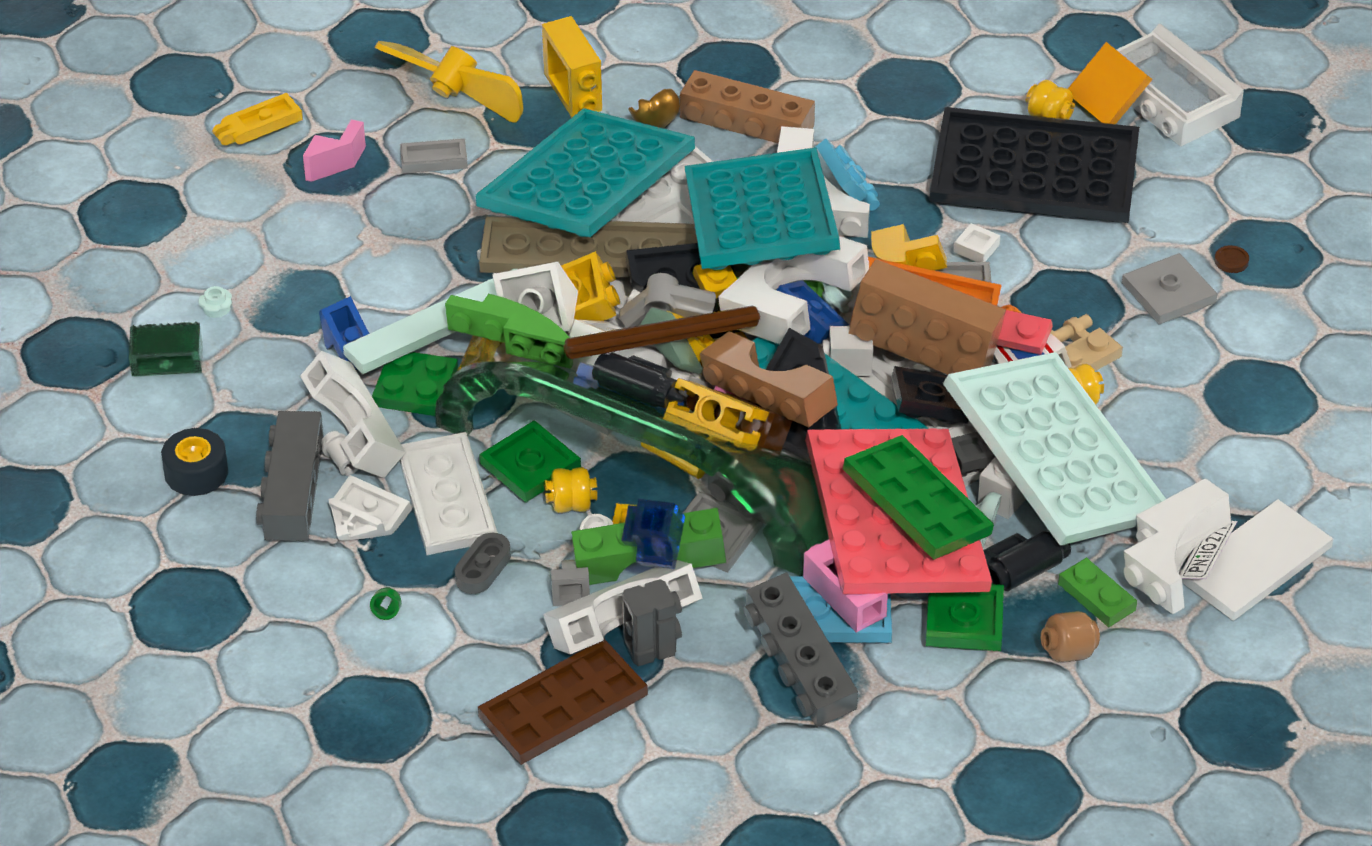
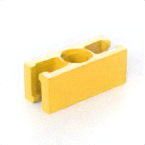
(728, 416)

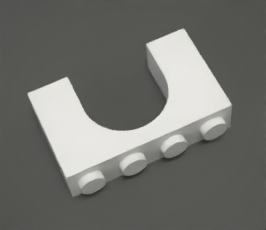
(782, 311)

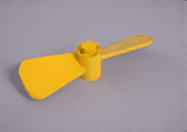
(458, 73)

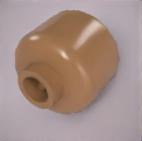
(1070, 636)

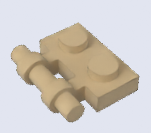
(1088, 348)

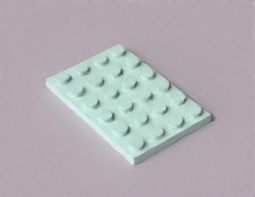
(1055, 446)

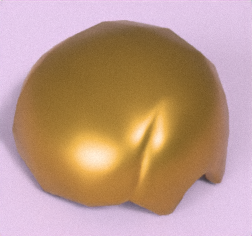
(659, 110)

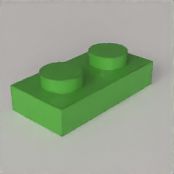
(1097, 592)

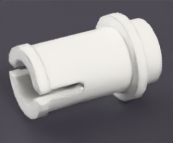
(332, 448)

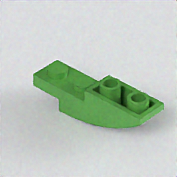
(518, 326)

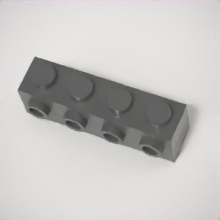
(291, 476)
(801, 650)

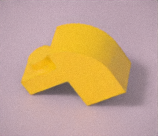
(895, 246)

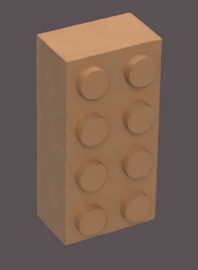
(925, 320)

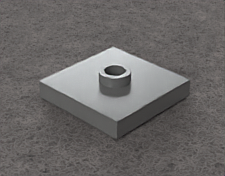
(1169, 288)

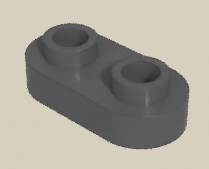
(478, 567)

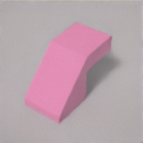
(330, 156)

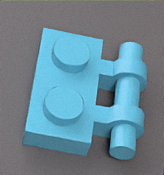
(848, 174)

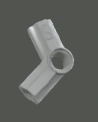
(667, 295)

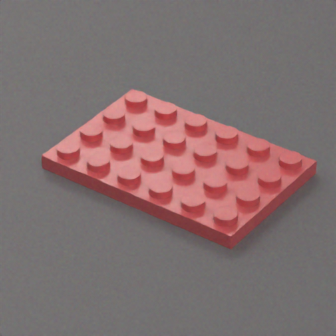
(866, 543)

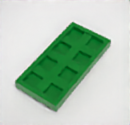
(918, 497)

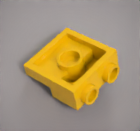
(592, 279)

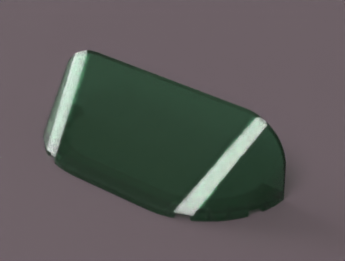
(763, 478)

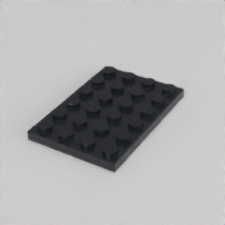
(1035, 164)

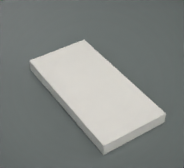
(446, 492)
(1260, 559)

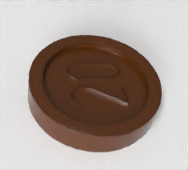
(1231, 259)

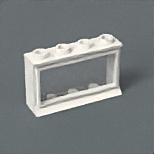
(1186, 90)

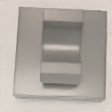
(569, 583)

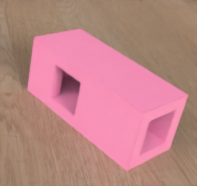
(856, 609)

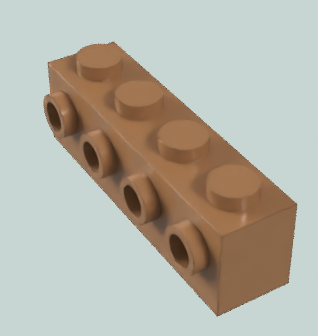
(743, 107)

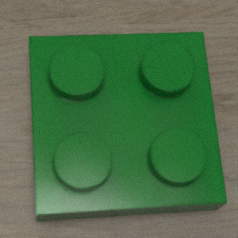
(413, 382)
(528, 460)
(966, 619)

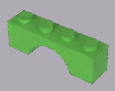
(608, 556)

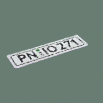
(1206, 554)

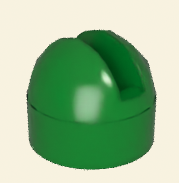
(393, 608)

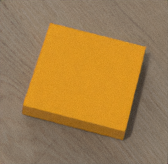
(1109, 85)

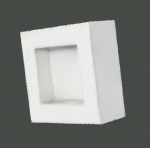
(976, 243)

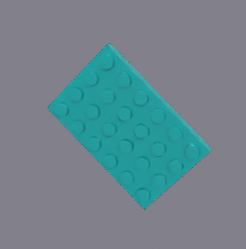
(585, 172)
(761, 208)

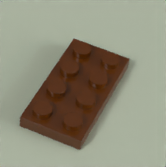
(562, 701)

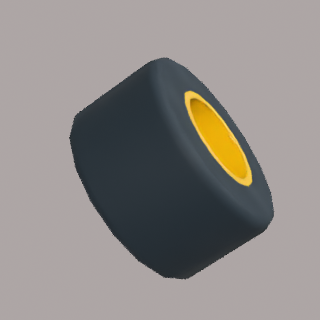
(194, 461)

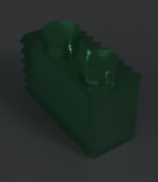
(165, 349)

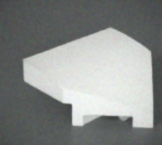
(366, 510)

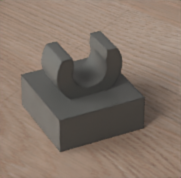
(972, 452)

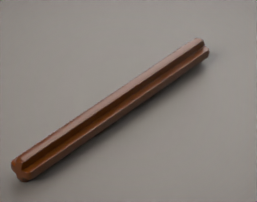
(661, 332)

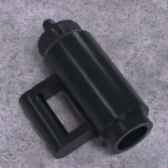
(637, 379)
(1022, 559)

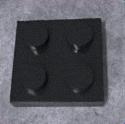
(923, 394)

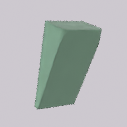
(677, 352)

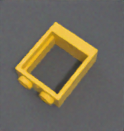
(571, 66)

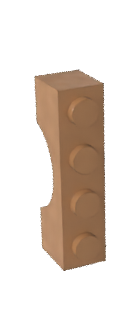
(796, 394)

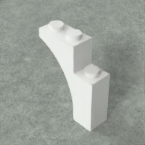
(849, 213)
(1169, 535)

